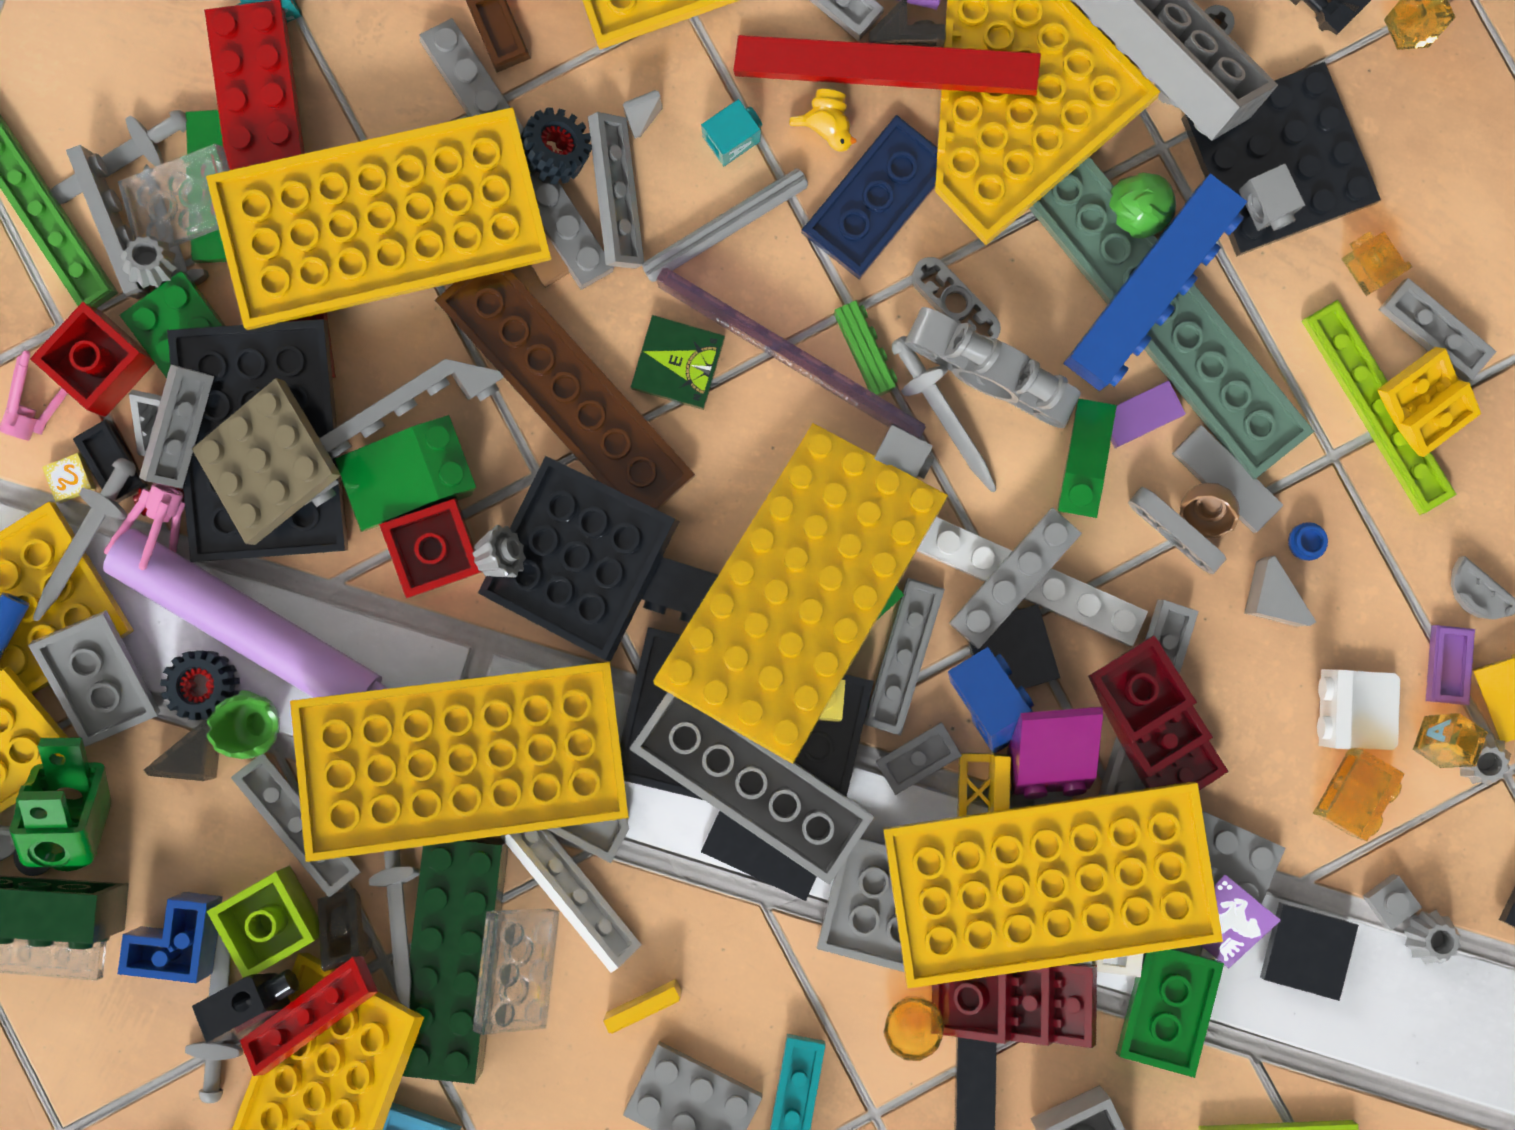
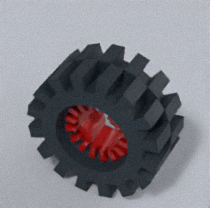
(567, 137)
(181, 683)

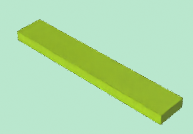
(1360, 379)

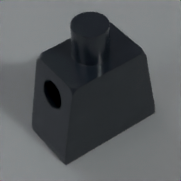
(244, 1005)

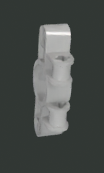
(993, 367)

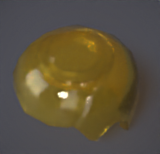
(914, 1028)

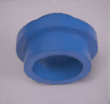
(1308, 541)

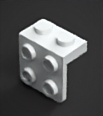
(1358, 709)

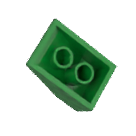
(405, 473)

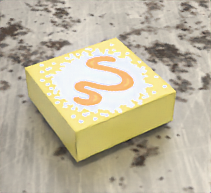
(68, 477)

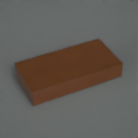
(499, 32)

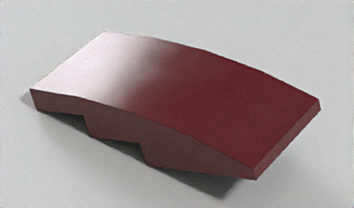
(1156, 718)
(1023, 1006)

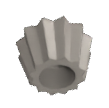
(148, 261)
(499, 553)
(1491, 762)
(1432, 937)

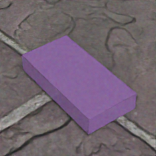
(1145, 413)
(1450, 665)

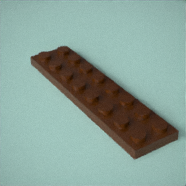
(565, 387)

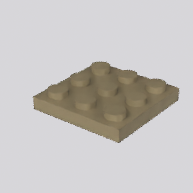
(265, 462)

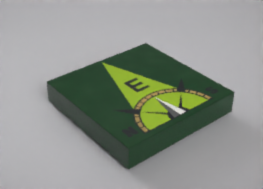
(678, 362)

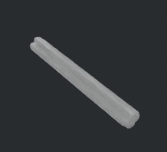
(726, 224)

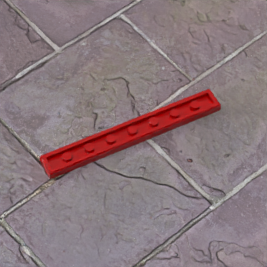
(887, 65)

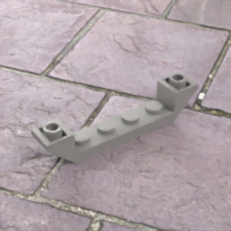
(470, 378)

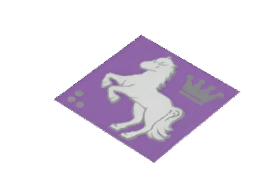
(1241, 922)

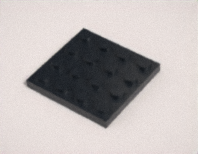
(1309, 133)
(584, 559)

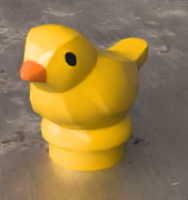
(828, 119)

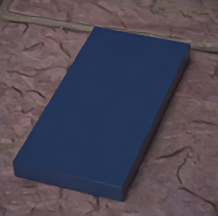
(875, 198)

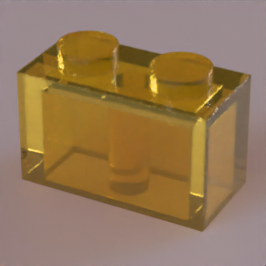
(1359, 794)

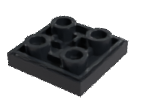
(1025, 648)
(1309, 951)

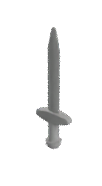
(142, 143)
(925, 382)
(101, 505)
(393, 878)
(215, 1051)

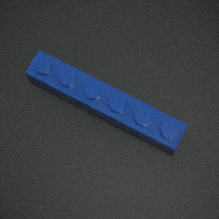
(1155, 283)

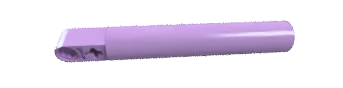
(237, 620)

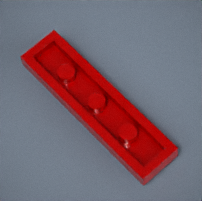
(308, 1015)

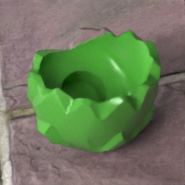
(1143, 204)
(243, 726)

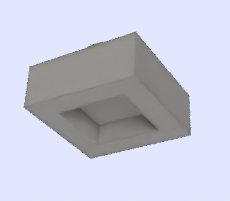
(1392, 901)

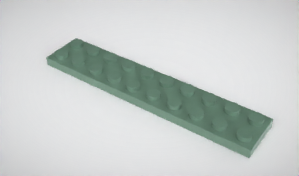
(1194, 342)

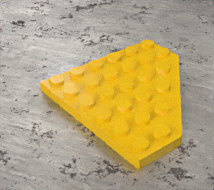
(1013, 148)

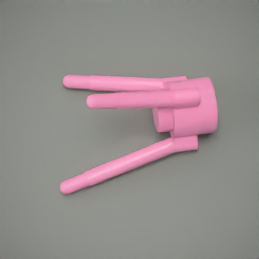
(19, 419)
(161, 505)

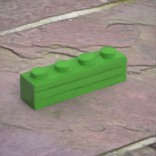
(864, 348)

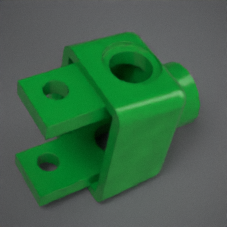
(46, 824)

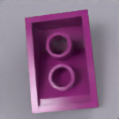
(1055, 752)

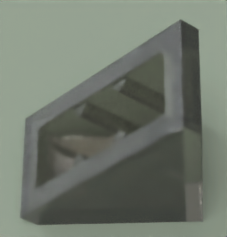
(189, 758)

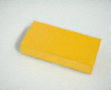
(642, 1006)

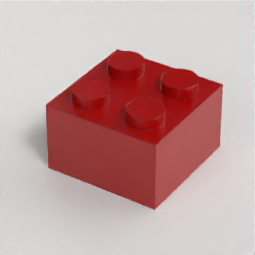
(93, 359)
(430, 548)

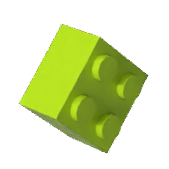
(266, 922)

